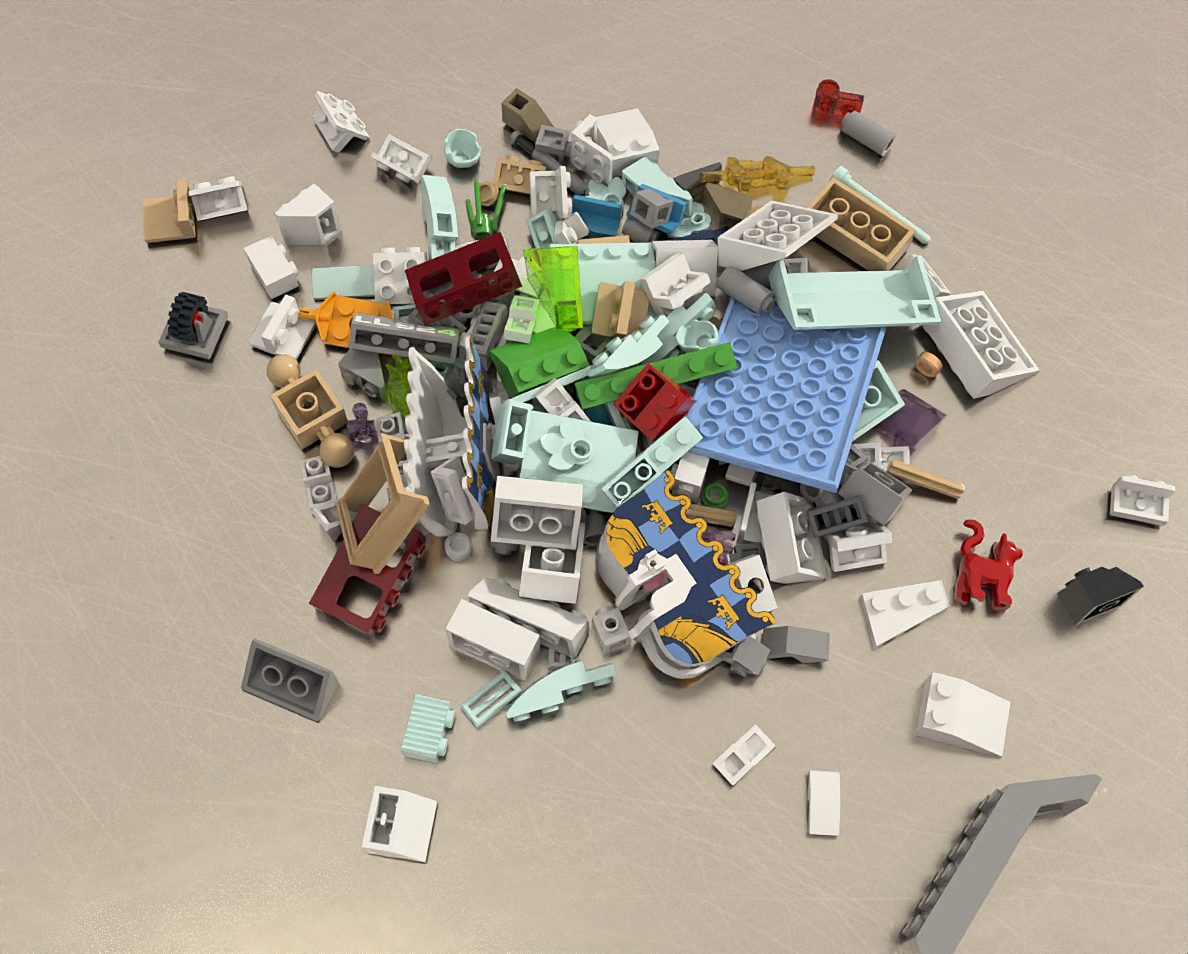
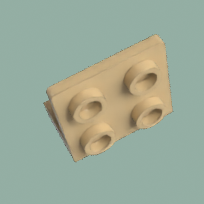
(169, 216)

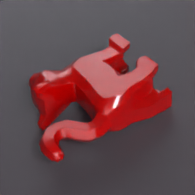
(986, 572)

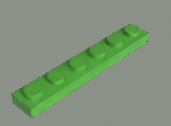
(678, 368)

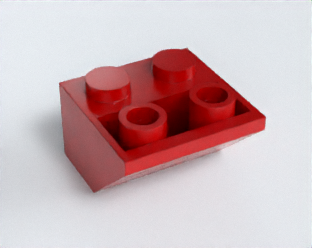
(654, 402)

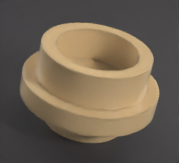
(488, 193)

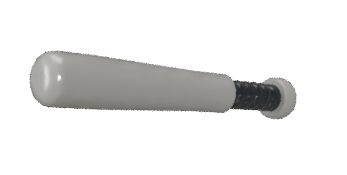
(577, 185)

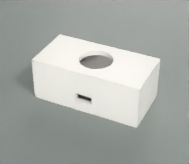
(750, 568)

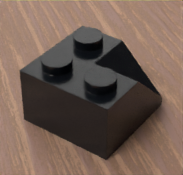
(1098, 592)

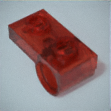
(832, 101)

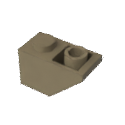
(524, 114)
(727, 205)

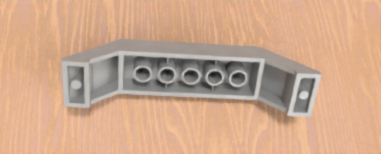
(983, 856)

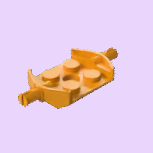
(336, 315)

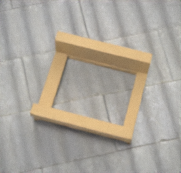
(397, 517)

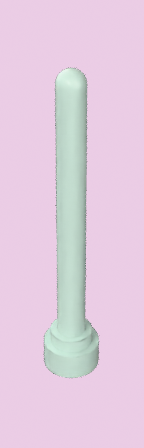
(843, 176)

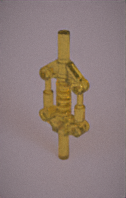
(746, 177)

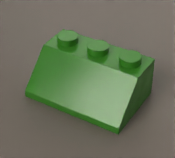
(532, 365)

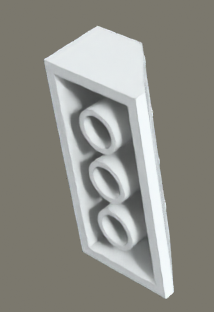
(557, 627)

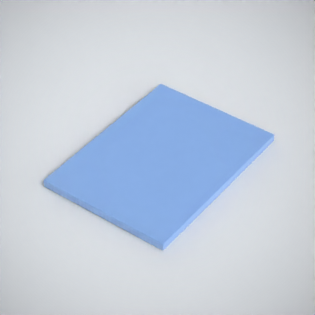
(789, 400)

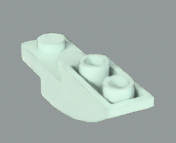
(439, 215)
(701, 310)
(630, 349)
(652, 462)
(546, 691)

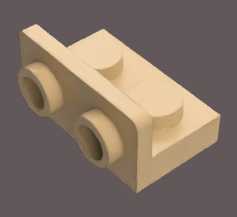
(515, 174)

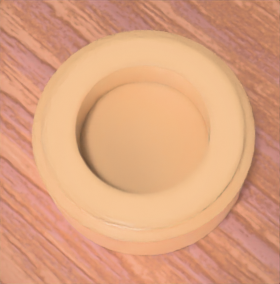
(928, 364)

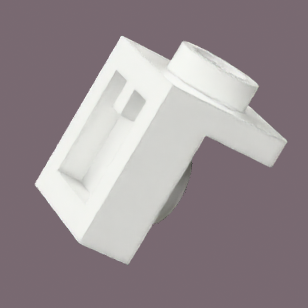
(570, 229)

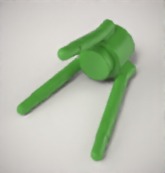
(482, 225)

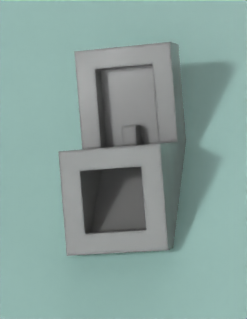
(797, 642)

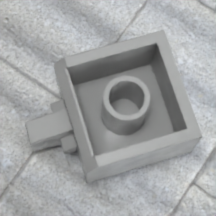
(879, 491)

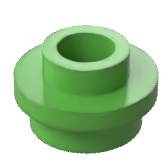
(715, 489)

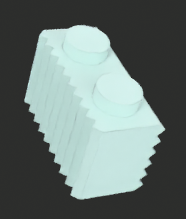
(511, 432)
(427, 728)

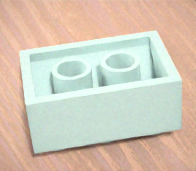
(879, 402)

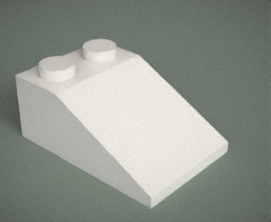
(626, 139)
(962, 715)

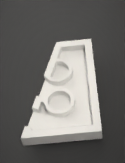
(901, 608)

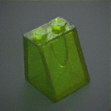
(556, 281)

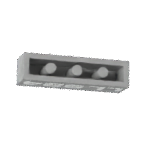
(397, 336)

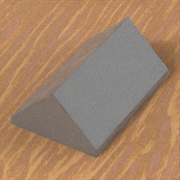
(288, 680)

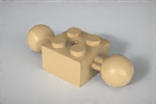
(310, 410)

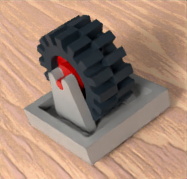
(193, 326)

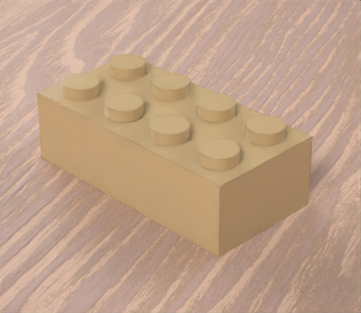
(862, 228)

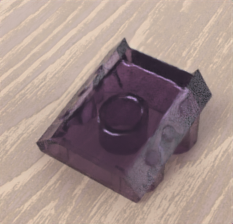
(912, 422)

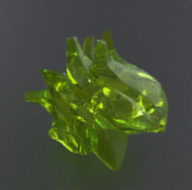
(397, 384)

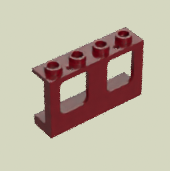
(458, 268)
(388, 579)

